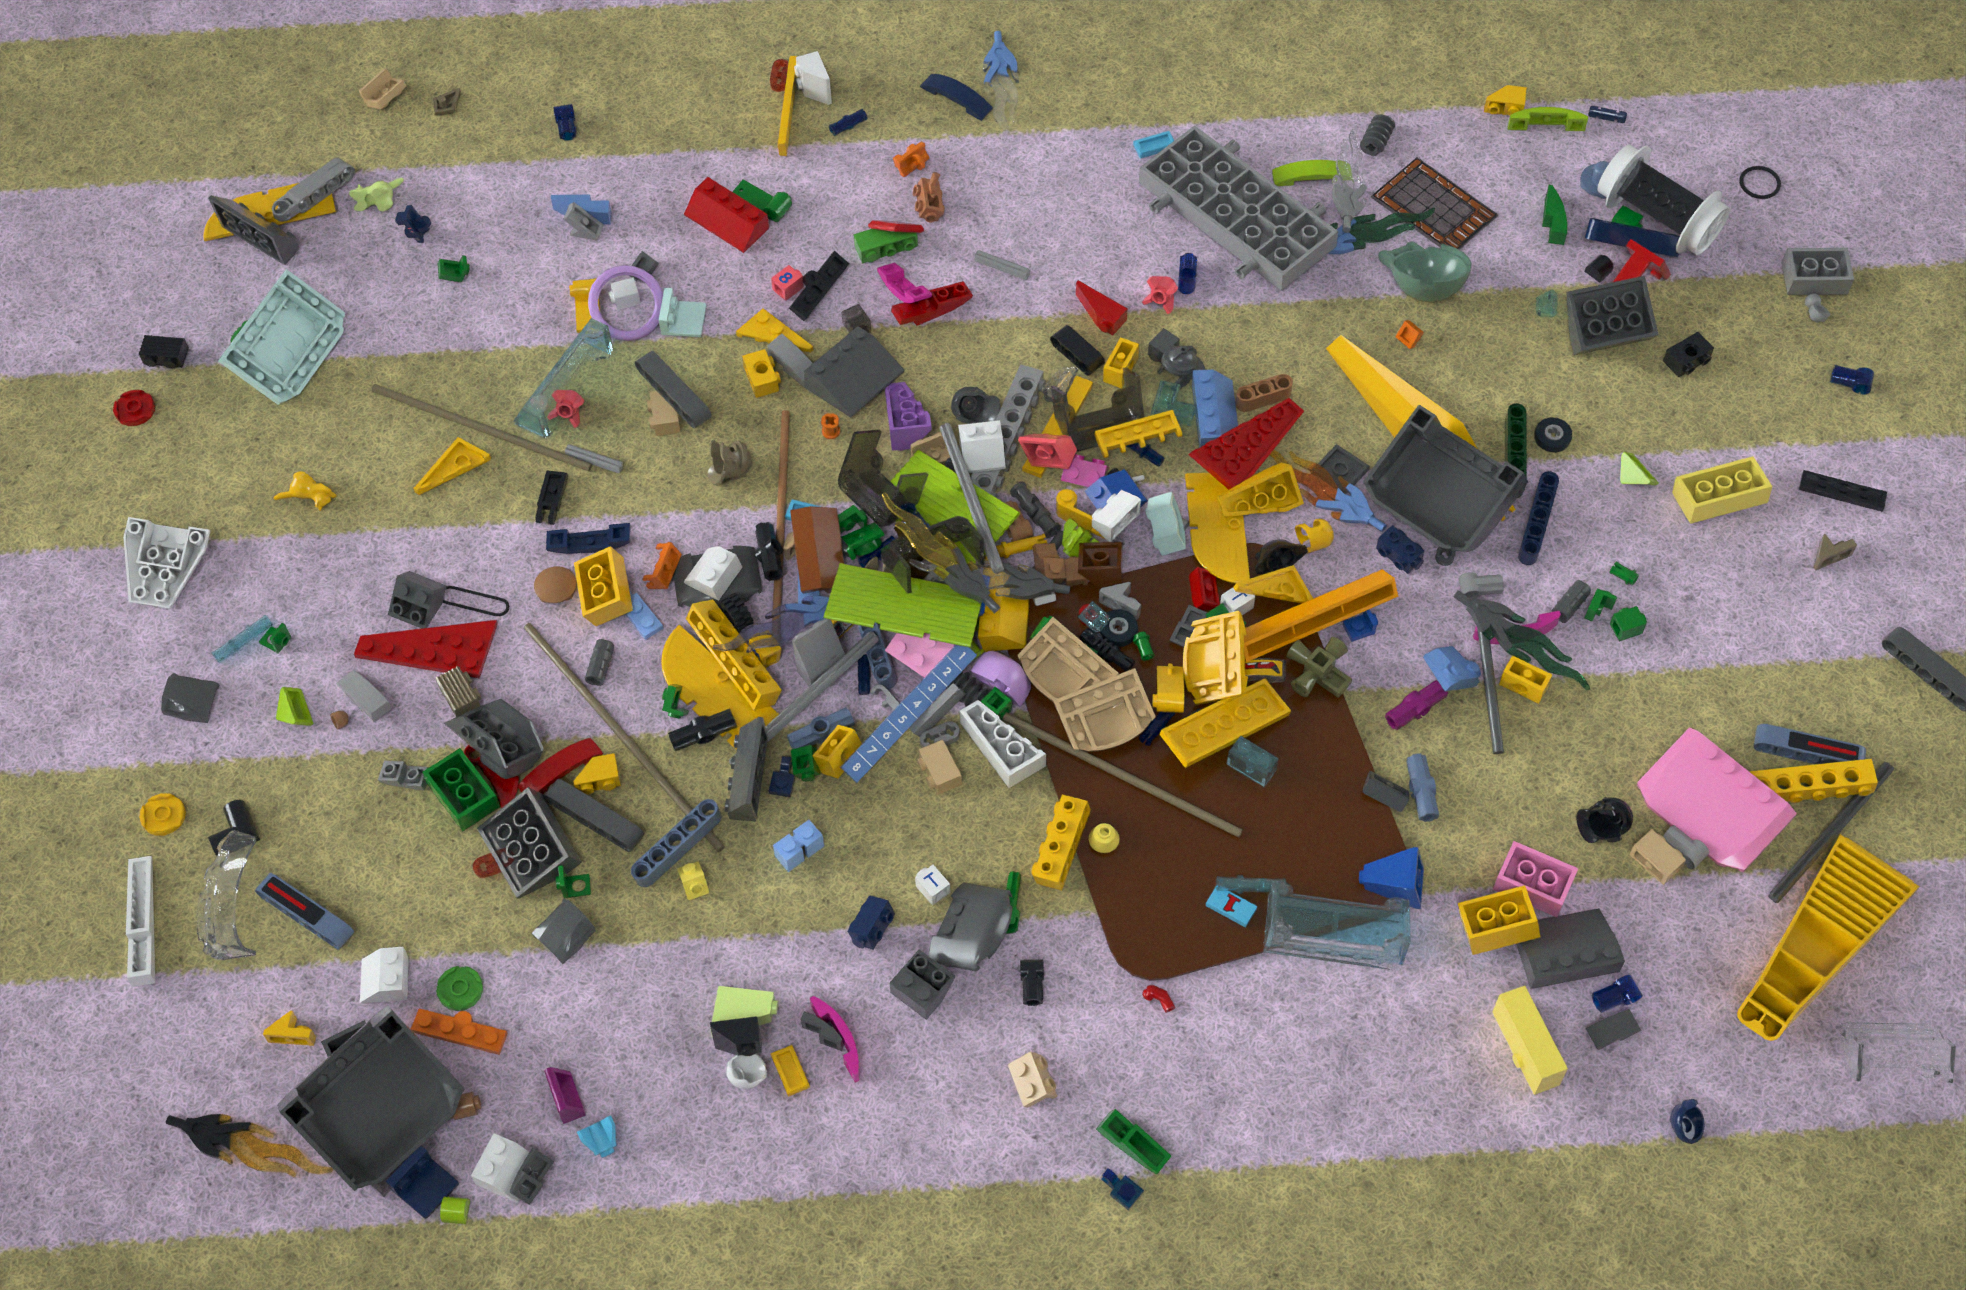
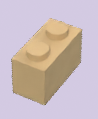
(664, 418)
(939, 767)
(1658, 856)

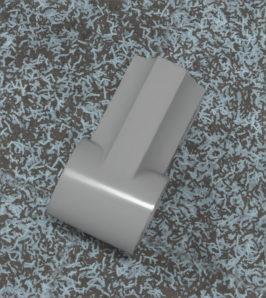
(1475, 586)
(1692, 850)

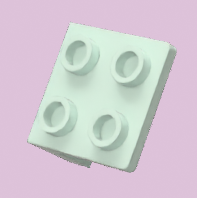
(681, 317)

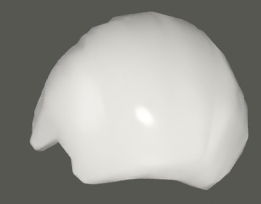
(746, 1071)

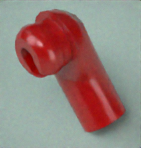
(1160, 994)

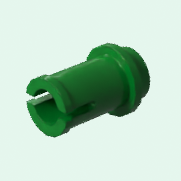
(1624, 573)
(1142, 641)

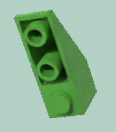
(880, 243)

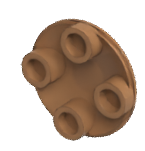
(555, 585)

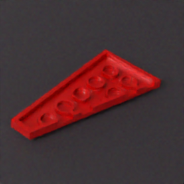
(1243, 449)
(432, 647)

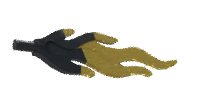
(238, 1138)

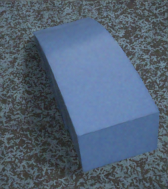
(598, 209)

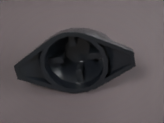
(1278, 555)

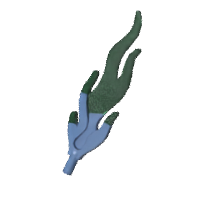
(1374, 231)

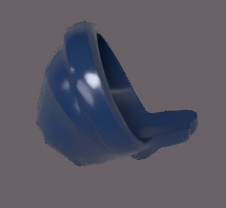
(1688, 1121)

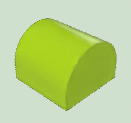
(454, 1210)

